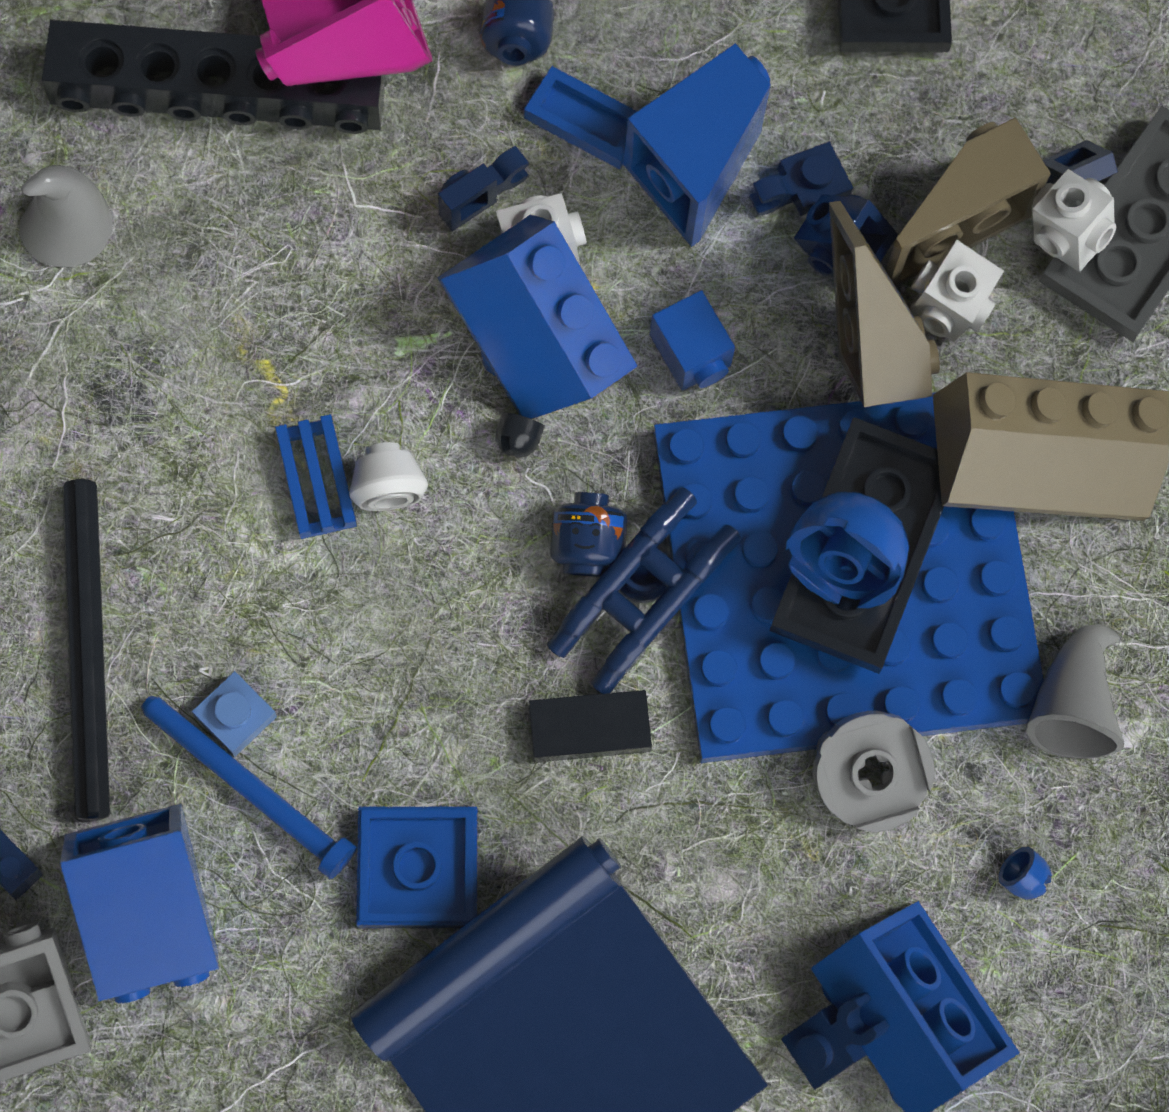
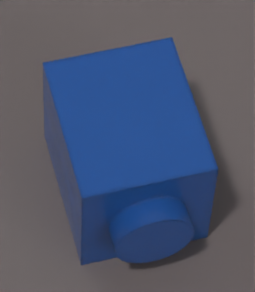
(692, 342)

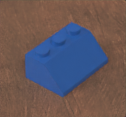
(537, 319)
(937, 1020)

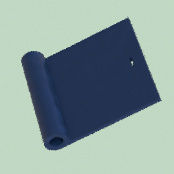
(558, 1008)

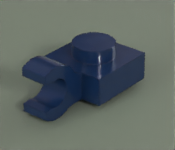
(802, 181)

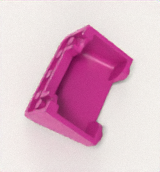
(340, 40)

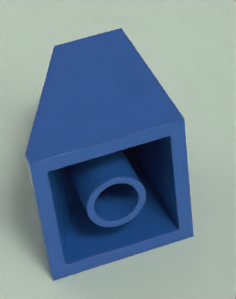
(697, 139)
(139, 904)

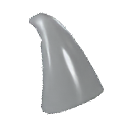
(65, 219)
(1075, 703)

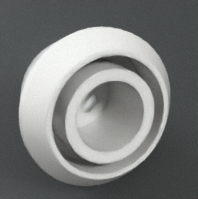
(387, 479)

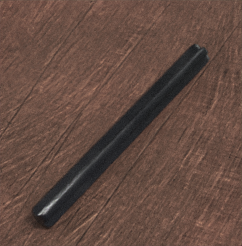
(86, 650)

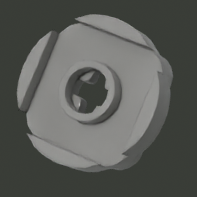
(902, 787)

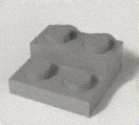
(37, 1003)

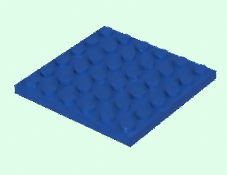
(962, 645)

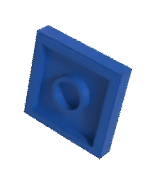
(416, 867)

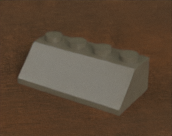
(1051, 446)

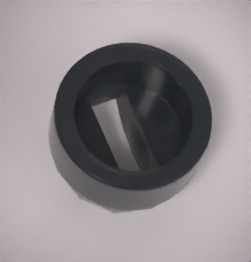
(518, 434)

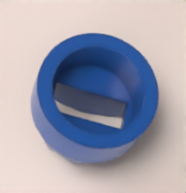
(1025, 874)

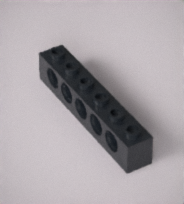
(137, 52)

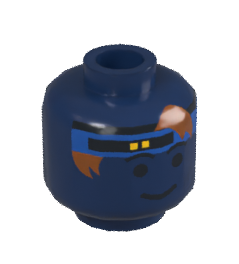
(518, 27)
(587, 534)

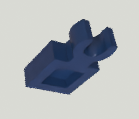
(473, 192)
(832, 1040)

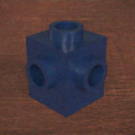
(815, 232)

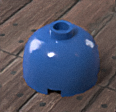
(849, 549)

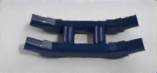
(643, 627)

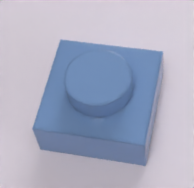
(234, 714)

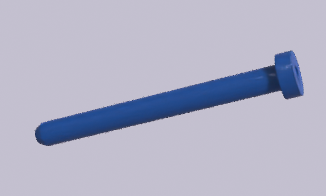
(333, 854)

